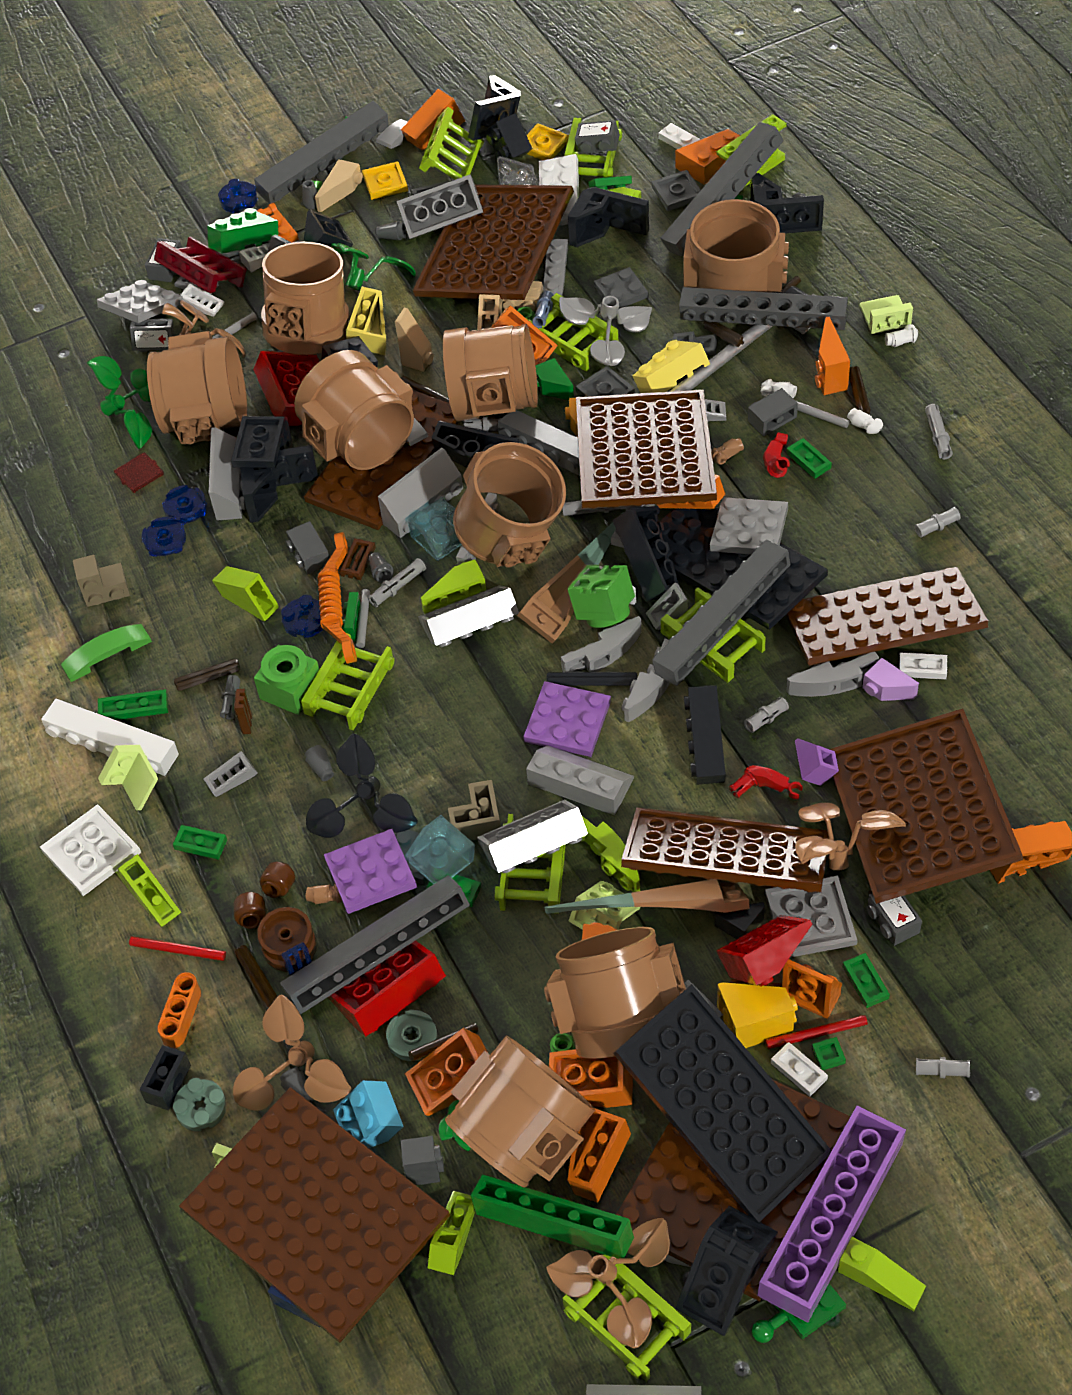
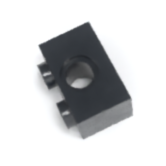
(165, 1077)

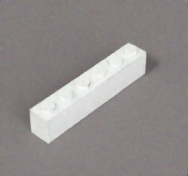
(104, 733)

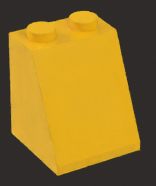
(756, 1011)

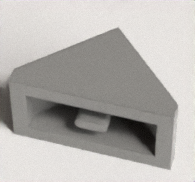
(671, 602)

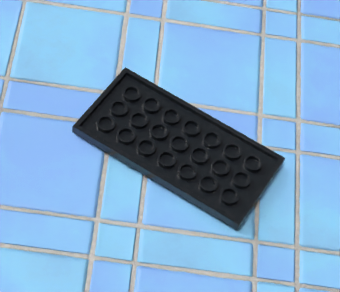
(689, 541)
(723, 1103)

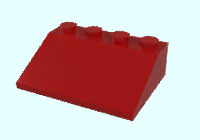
(280, 378)
(764, 950)
(388, 987)

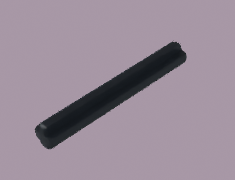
(592, 678)

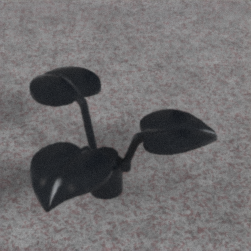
(352, 759)

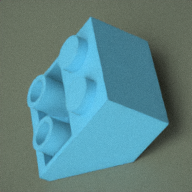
(369, 1113)

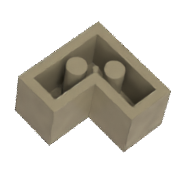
(100, 584)
(480, 815)

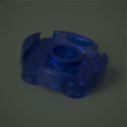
(237, 196)
(185, 514)
(171, 544)
(295, 609)

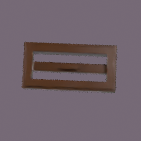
(364, 563)
(243, 711)

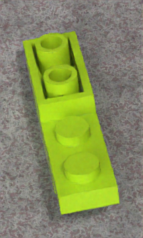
(611, 848)

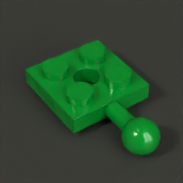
(827, 1308)

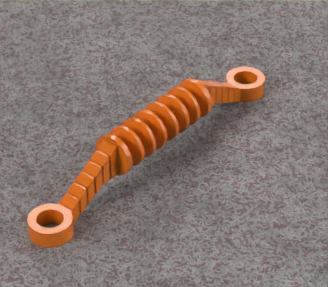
(330, 599)

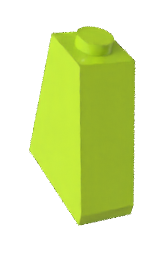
(246, 591)

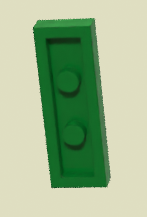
(134, 705)

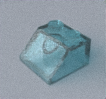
(435, 529)
(440, 850)

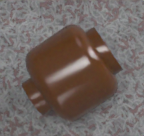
(277, 879)
(249, 909)

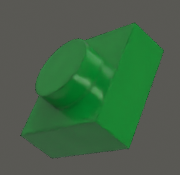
(828, 1053)

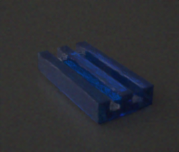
(294, 951)

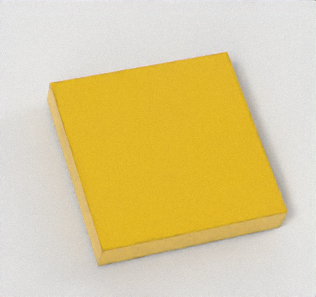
(546, 142)
(384, 180)

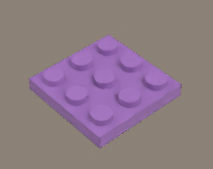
(567, 718)
(370, 871)

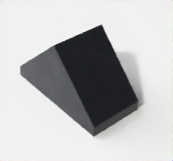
(741, 921)

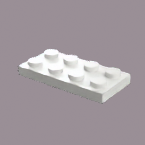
(561, 172)

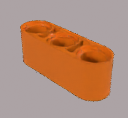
(181, 1020)

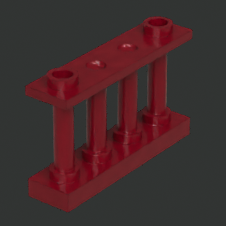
(199, 264)

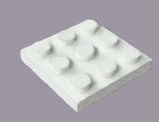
(90, 849)

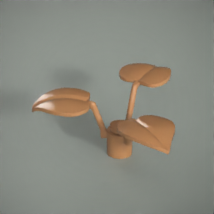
(173, 311)
(837, 851)
(325, 1078)
(574, 1275)

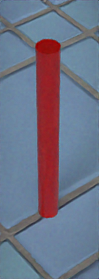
(177, 948)
(816, 1031)

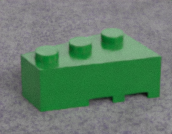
(241, 230)

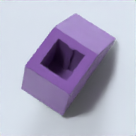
(815, 762)

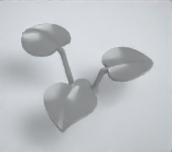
(633, 319)

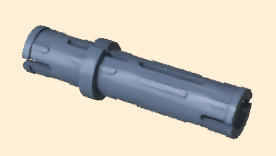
(544, 306)

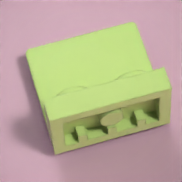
(886, 314)
(132, 769)
(605, 916)

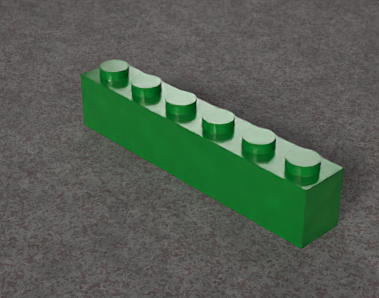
(552, 1217)

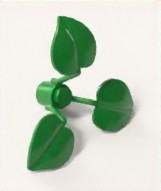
(356, 275)
(108, 374)

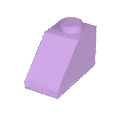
(889, 682)

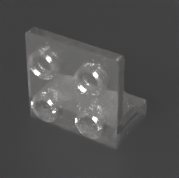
(515, 172)

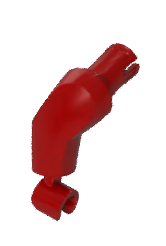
(774, 463)
(764, 776)

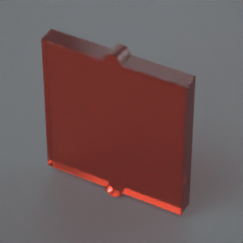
(138, 472)

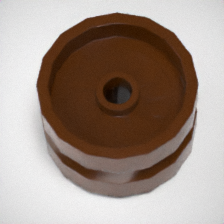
(282, 931)

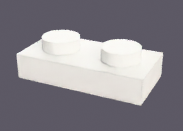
(676, 136)
(923, 665)
(799, 1069)

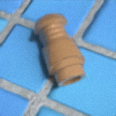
(726, 451)
(323, 894)

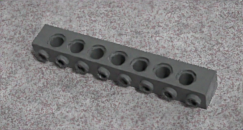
(762, 308)

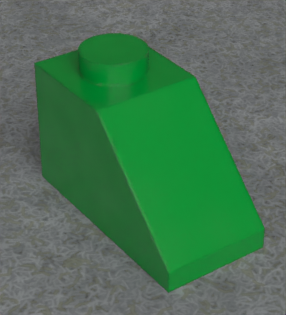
(553, 380)

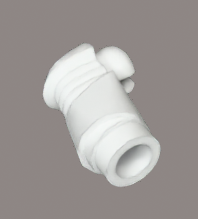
(898, 338)
(769, 386)
(865, 421)

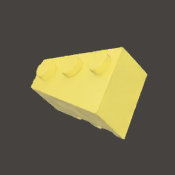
(368, 320)
(670, 365)

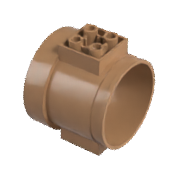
(735, 248)
(303, 298)
(489, 371)
(197, 386)
(354, 410)
(525, 478)
(612, 988)
(518, 1113)

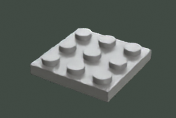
(138, 301)
(747, 524)
(825, 909)

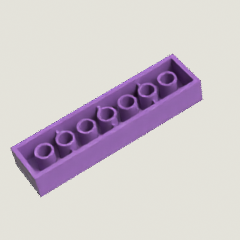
(831, 1214)

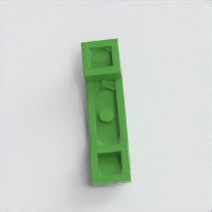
(102, 647)

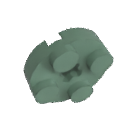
(405, 1024)
(205, 1117)

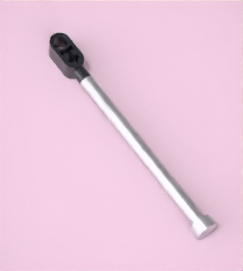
(727, 353)

